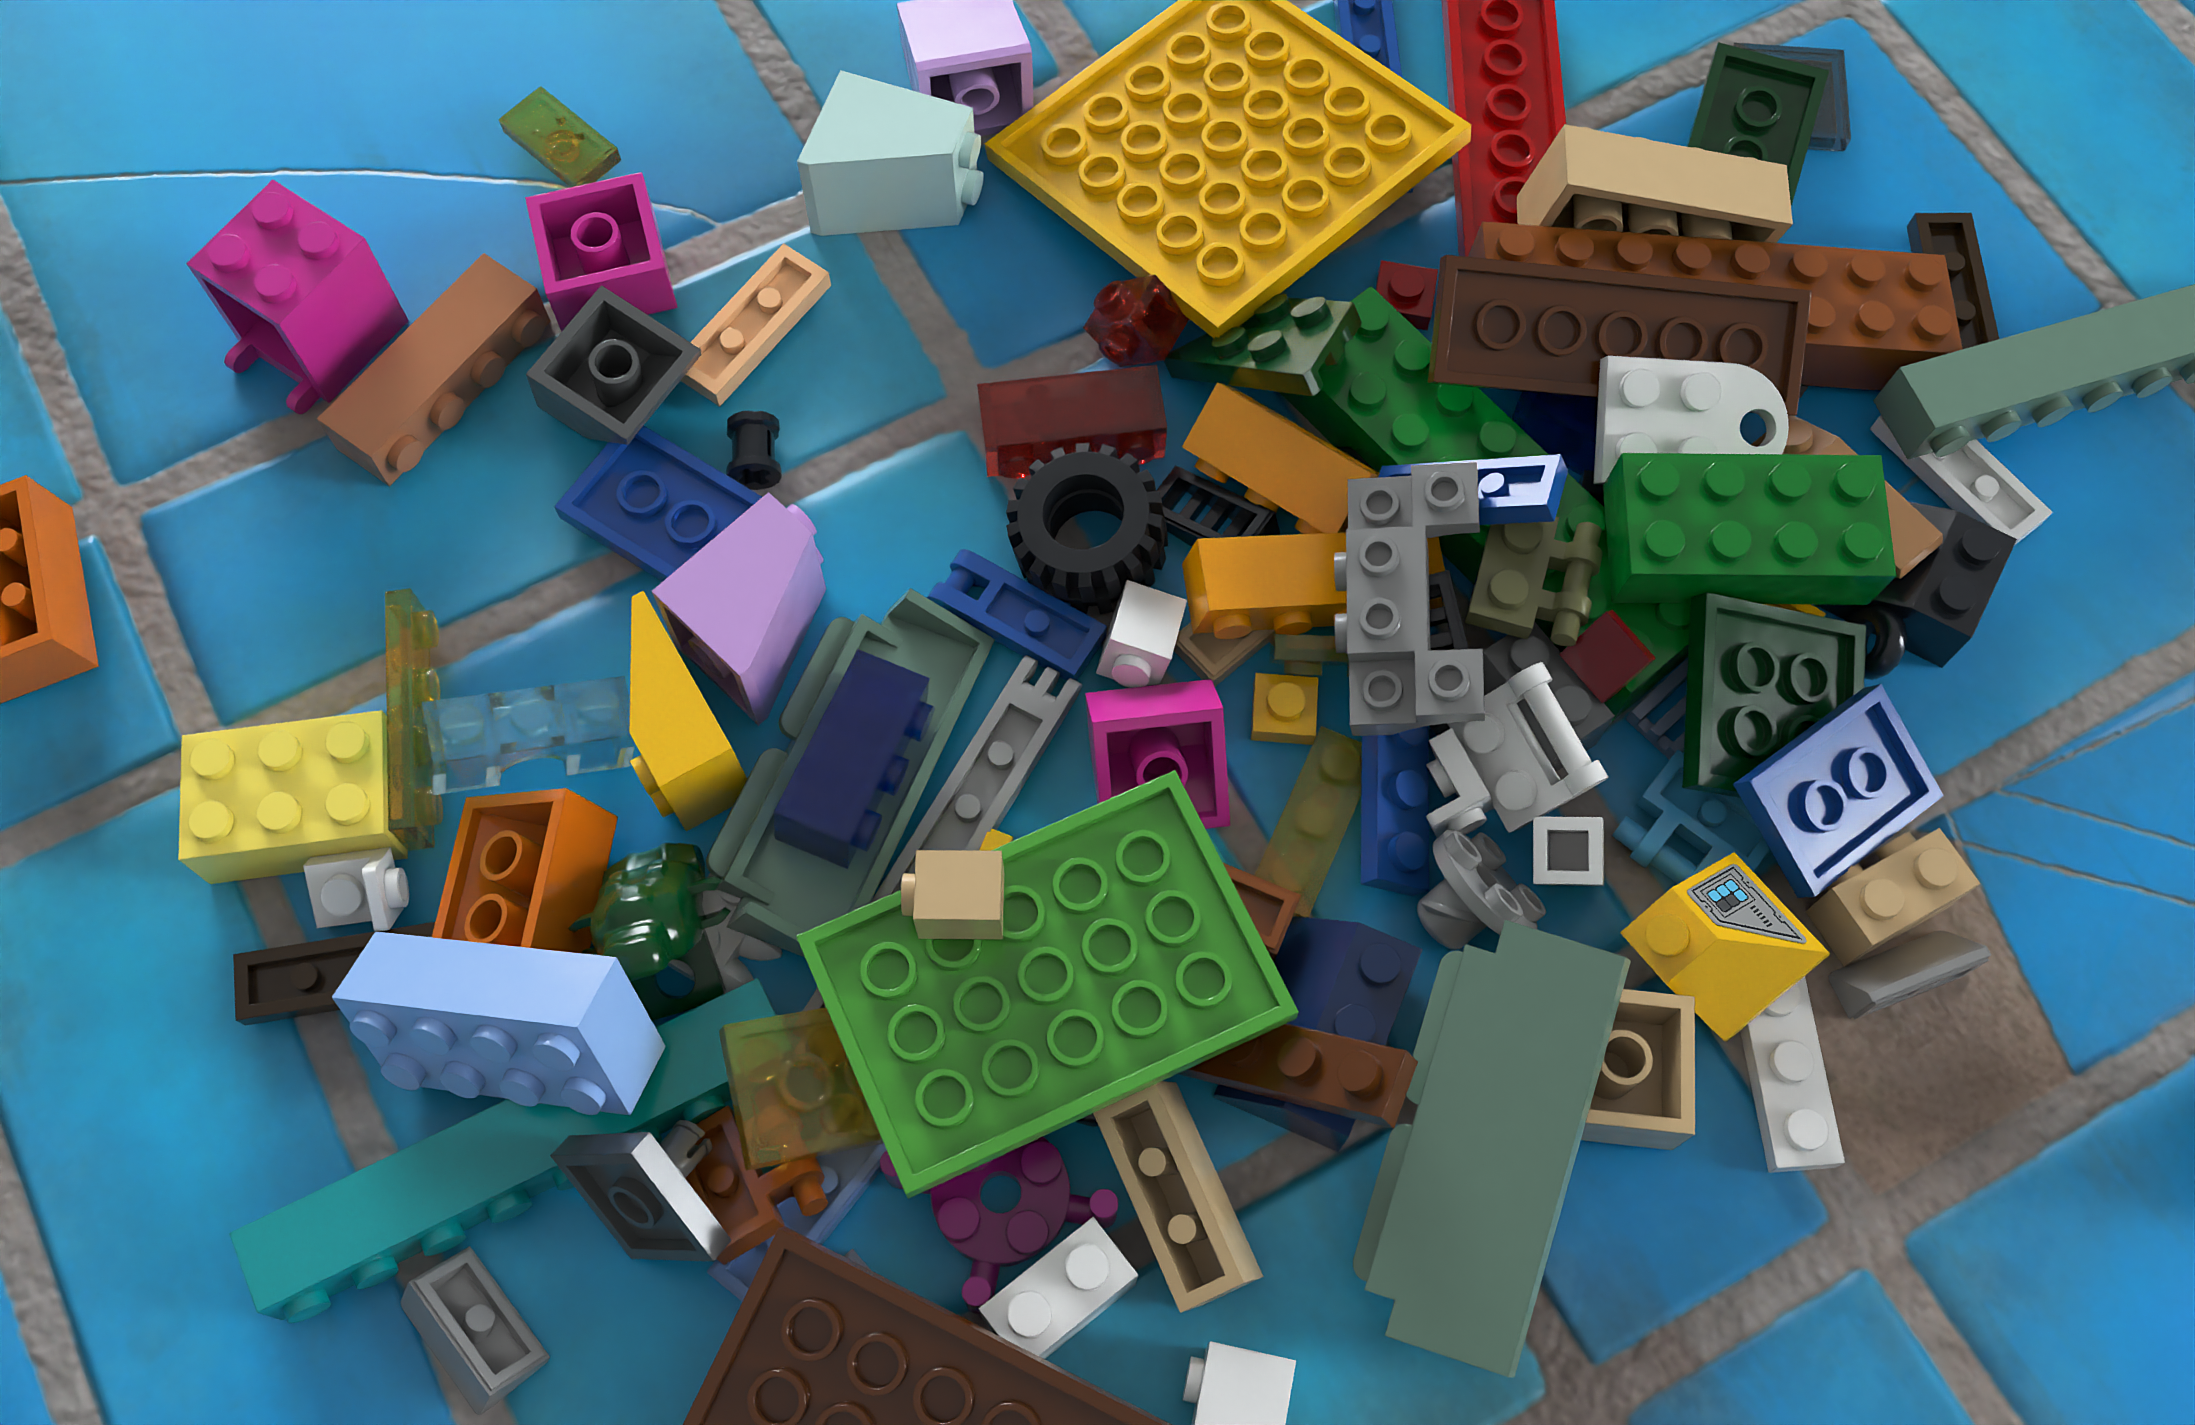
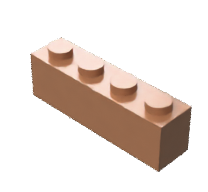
(435, 369)

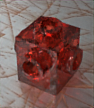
(1135, 321)

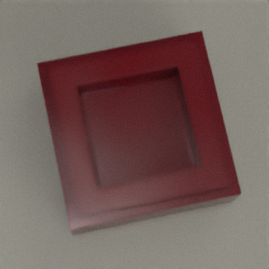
(1607, 656)

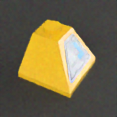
(1725, 944)

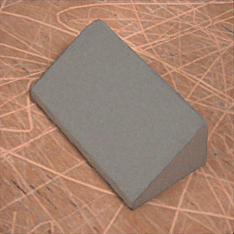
(1905, 971)
(473, 1329)

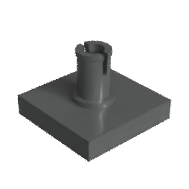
(643, 1191)

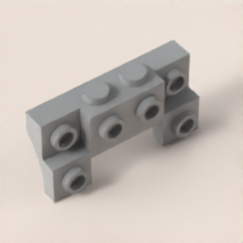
(1387, 622)

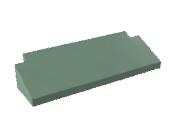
(796, 891)
(1497, 1127)

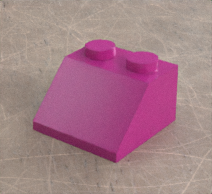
(1159, 730)

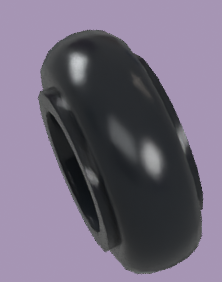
(1890, 638)

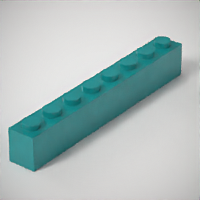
(469, 1174)

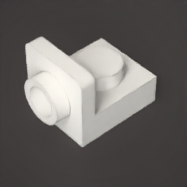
(1456, 774)
(356, 888)

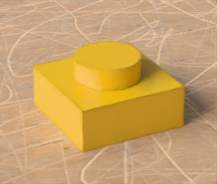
(1284, 708)

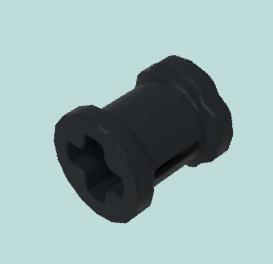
(754, 449)

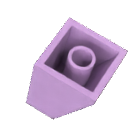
(970, 57)
(747, 602)

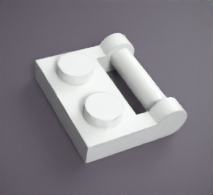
(1511, 757)

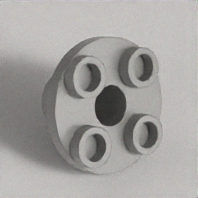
(1474, 892)

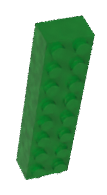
(1392, 416)

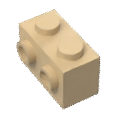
(1892, 895)

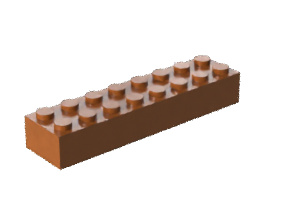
(1865, 306)

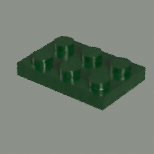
(1758, 108)

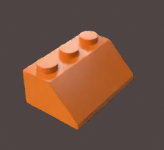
(526, 870)

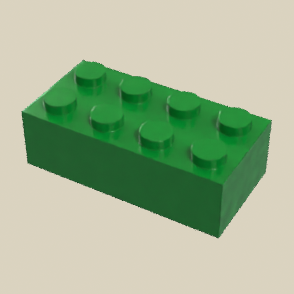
(1748, 528)

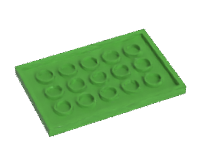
(1109, 977)

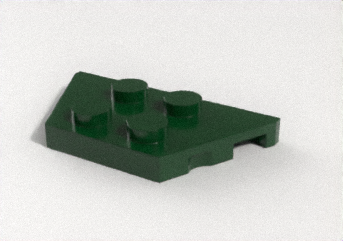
(1272, 349)

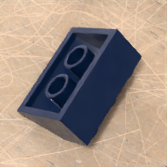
(1345, 985)

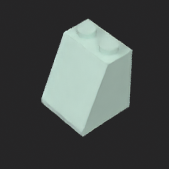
(888, 160)

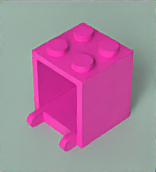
(298, 294)

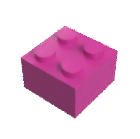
(598, 238)

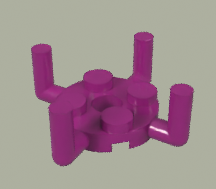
(1014, 1236)

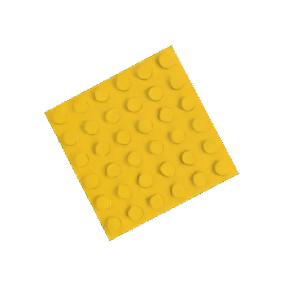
(1227, 150)

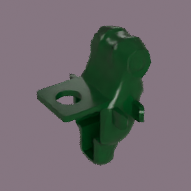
(655, 915)

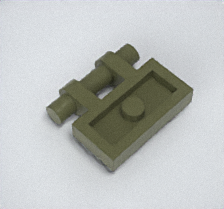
(1512, 576)

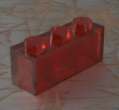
(1038, 415)

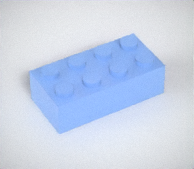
(502, 1022)

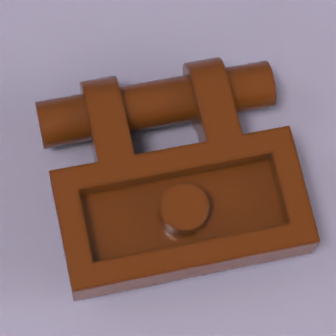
(748, 1199)

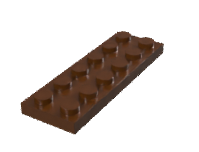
(1553, 324)

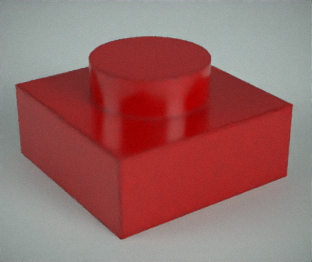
(1408, 290)

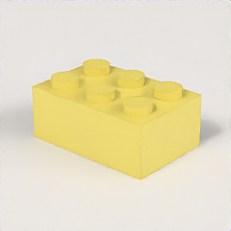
(282, 794)

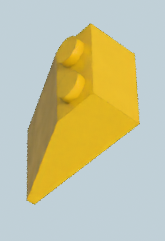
(682, 748)

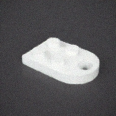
(1682, 409)

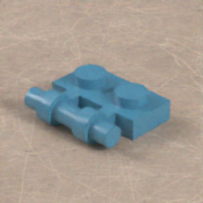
(1704, 819)

